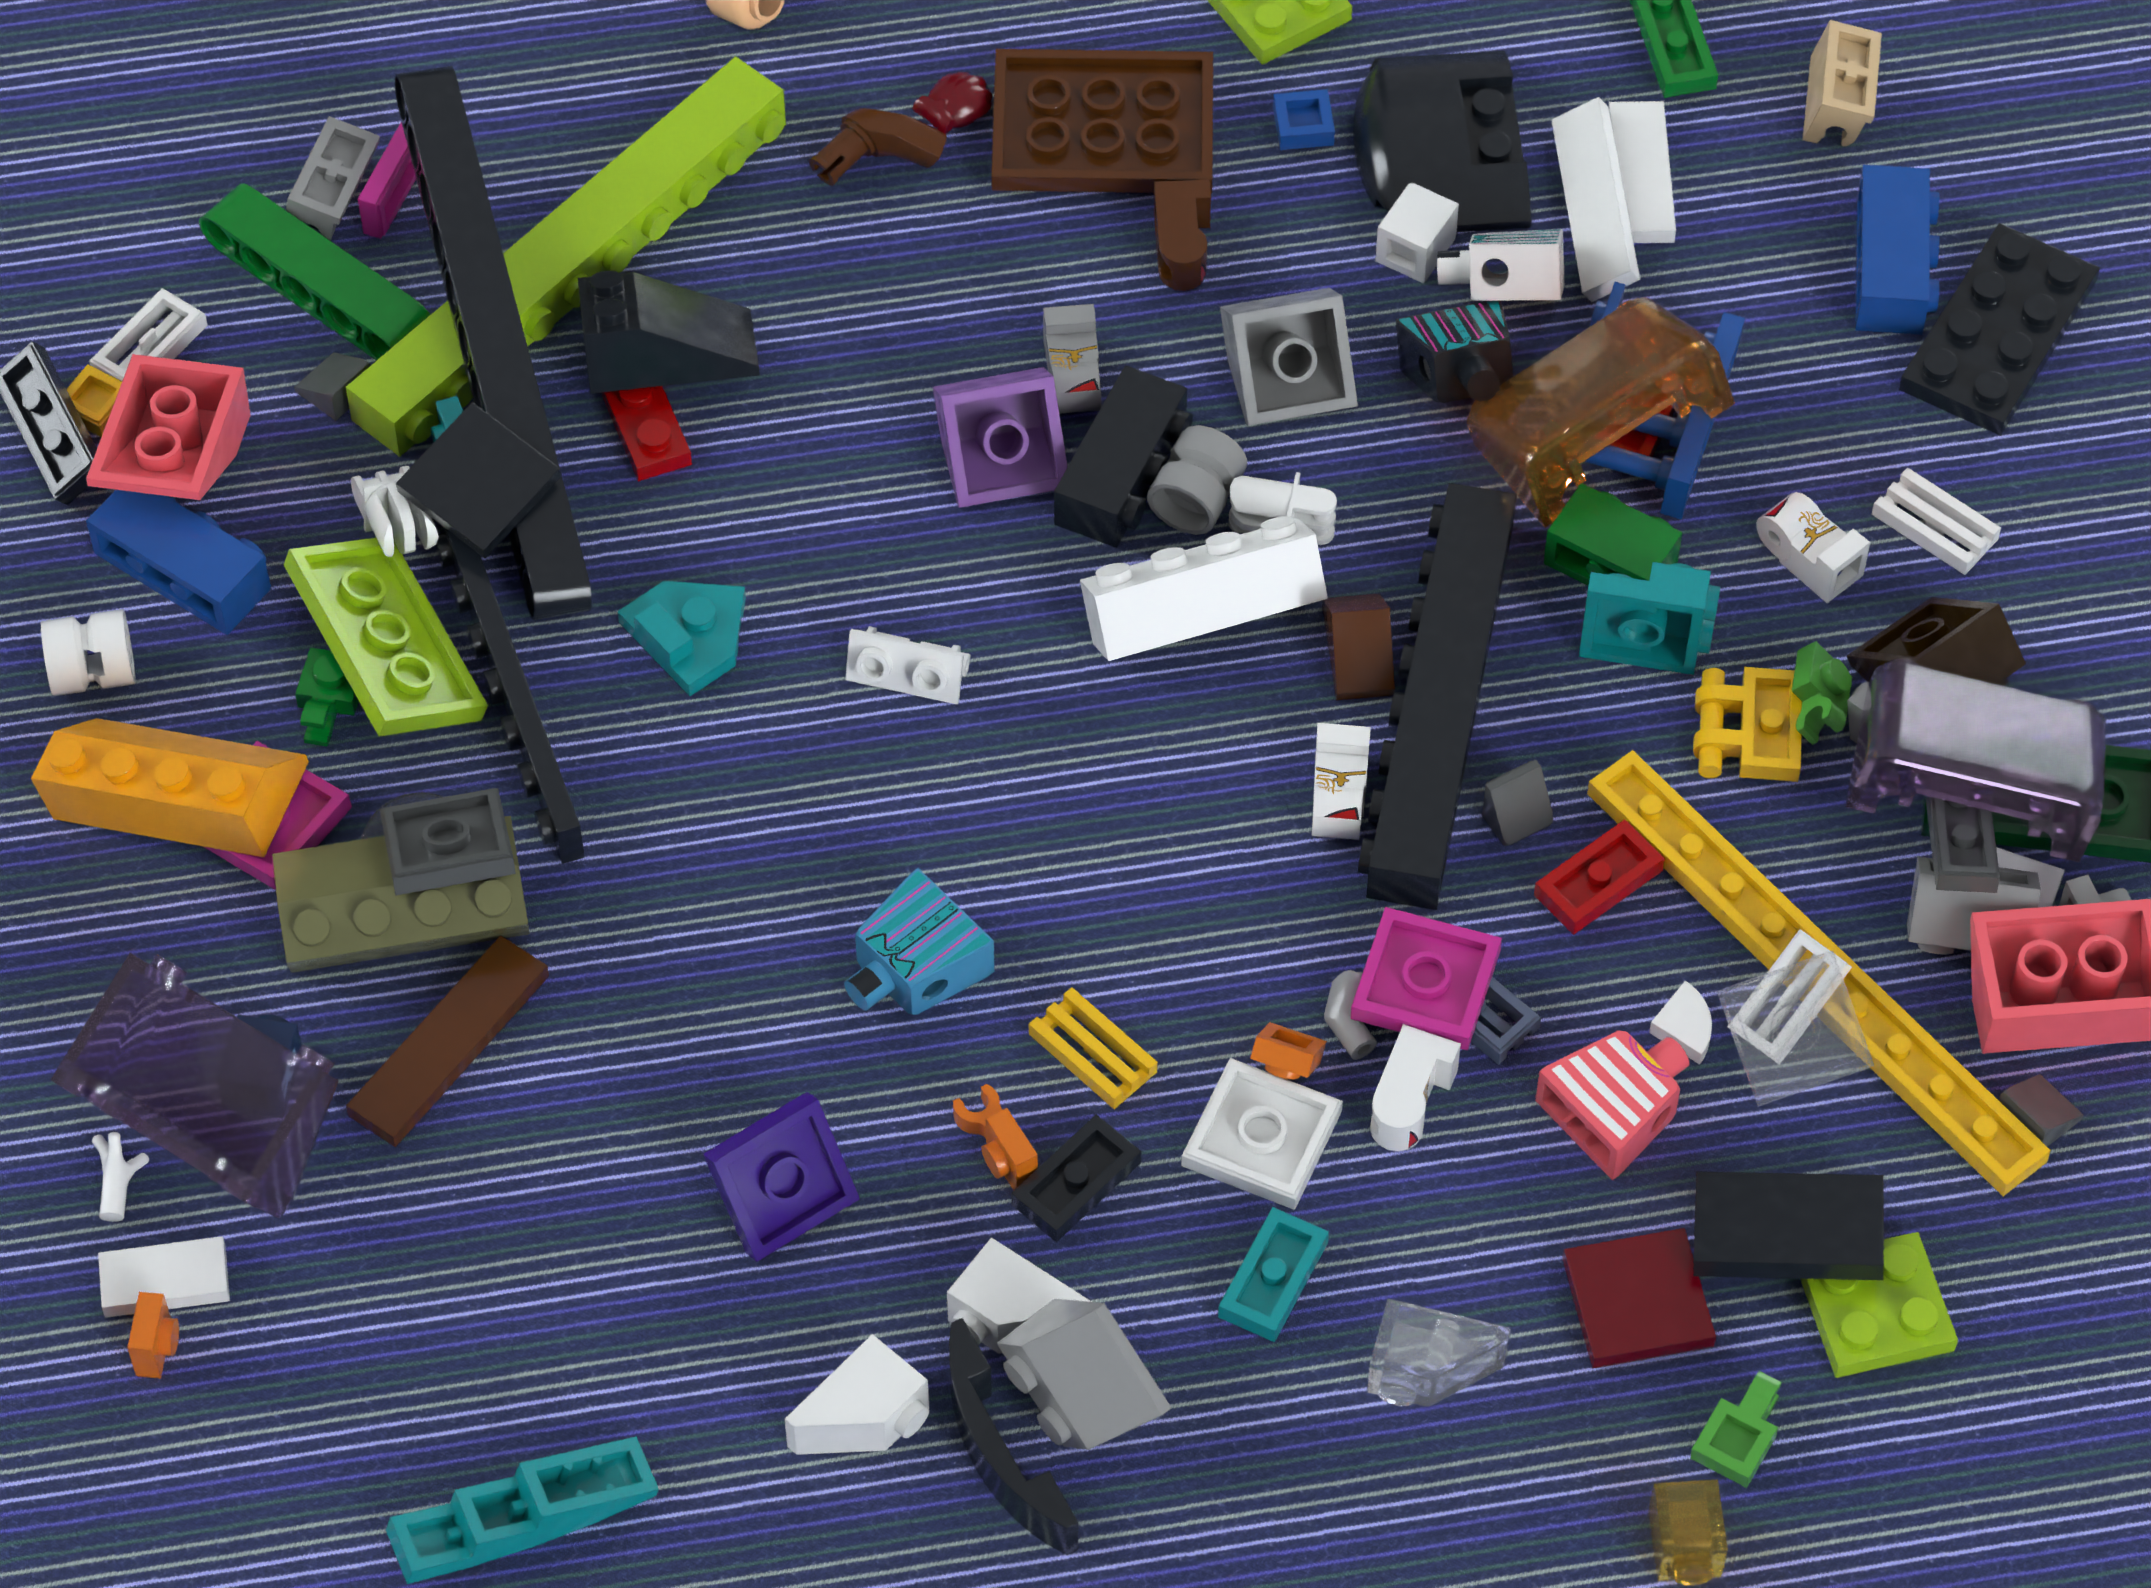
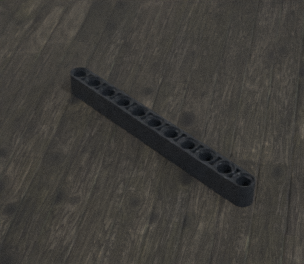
(489, 325)

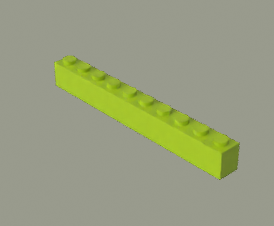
(587, 234)

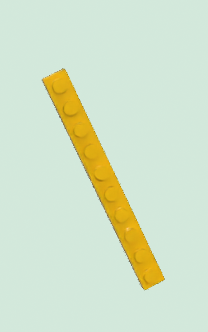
(1766, 923)

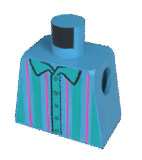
(918, 949)

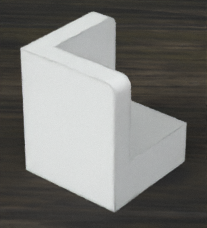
(1415, 232)

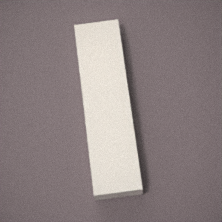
(1595, 199)

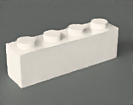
(1203, 587)

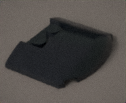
(1447, 129)

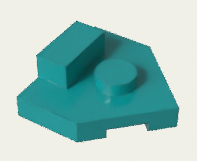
(688, 629)

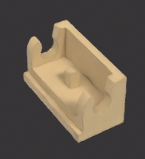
(1842, 82)

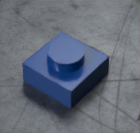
(1303, 119)

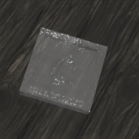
(1795, 1028)

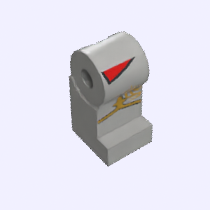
(1073, 356)

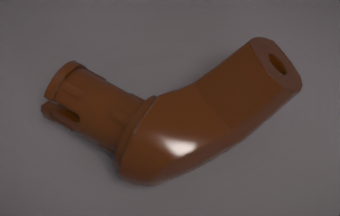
(879, 135)

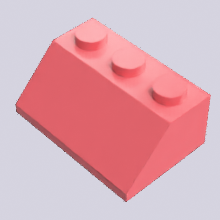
(2062, 975)

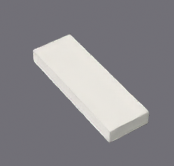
(1644, 169)

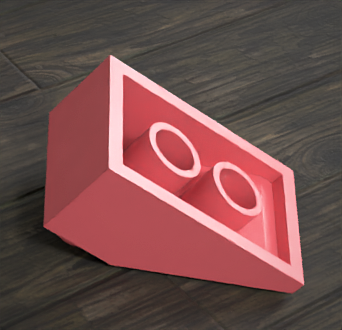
(171, 428)

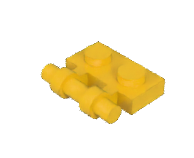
(1768, 734)

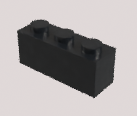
(1121, 457)

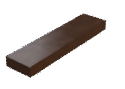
(447, 1041)

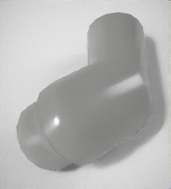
(1351, 1033)

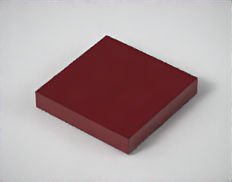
(1638, 1298)

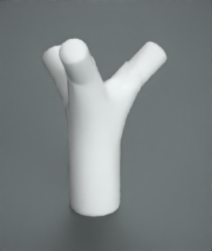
(115, 1175)

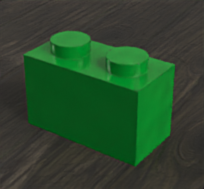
(1608, 537)

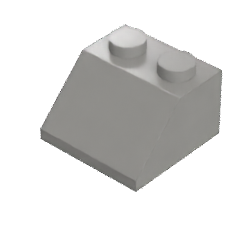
(1289, 355)
(1081, 1374)

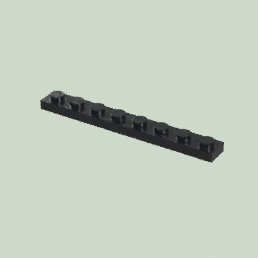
(508, 684)

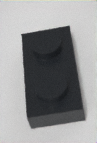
(1076, 1178)

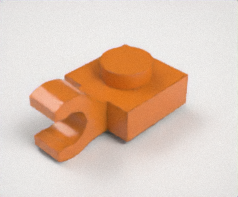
(1006, 1146)

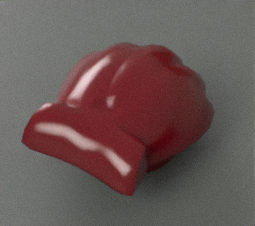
(955, 101)

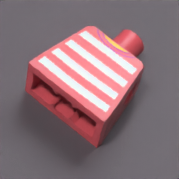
(1613, 1096)

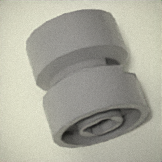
(1196, 479)

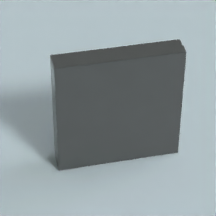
(447, 841)

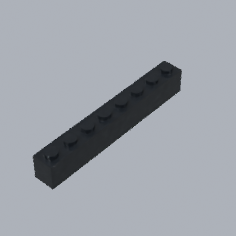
(1440, 697)

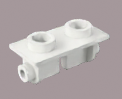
(906, 666)

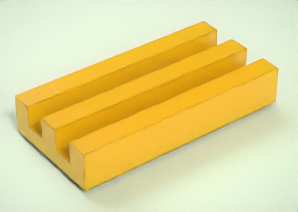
(1108, 1032)

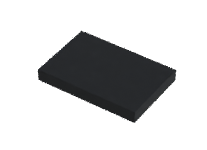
(1789, 1225)

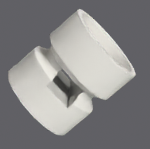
(66, 654)

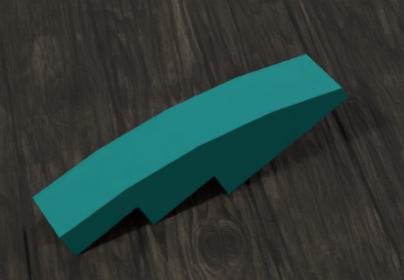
(522, 1511)

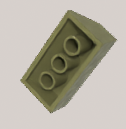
(343, 907)

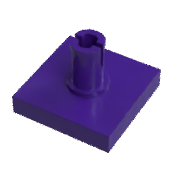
(781, 1176)

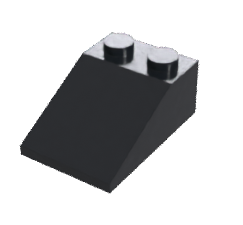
(660, 334)

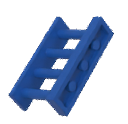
(1686, 433)

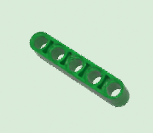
(311, 271)

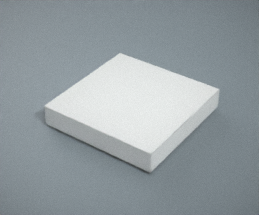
(1262, 1133)

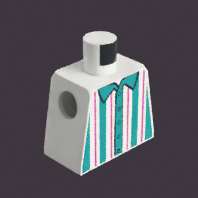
(1532, 261)

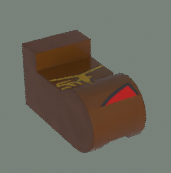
(1180, 245)

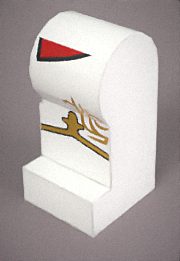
(1813, 546)
(1340, 780)
(1401, 1096)

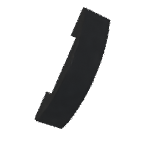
(1032, 1503)

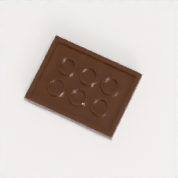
(1101, 119)

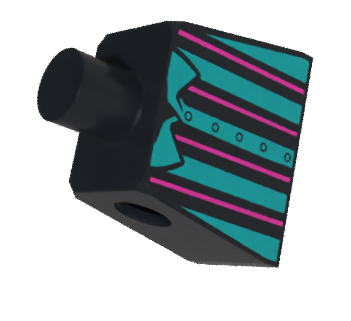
(1456, 351)

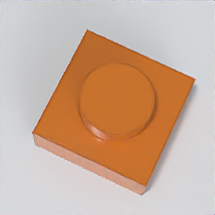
(1287, 1051)
(152, 1335)

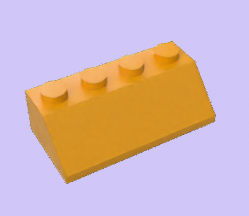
(168, 784)

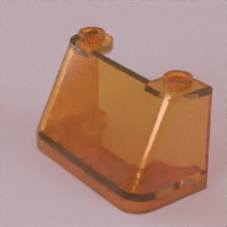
(1593, 395)

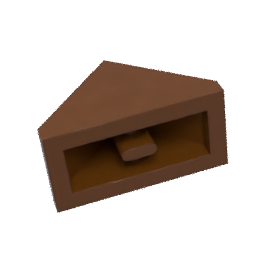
(1359, 646)

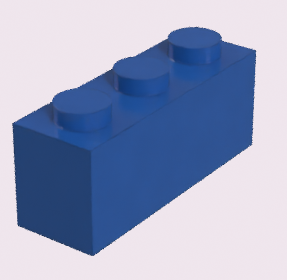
(1895, 249)
(181, 556)

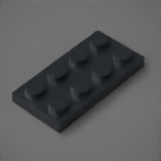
(1999, 329)

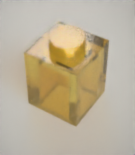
(1688, 1531)

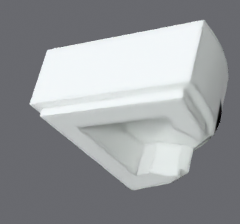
(1686, 1021)

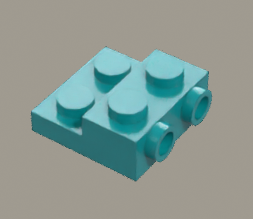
(1650, 621)

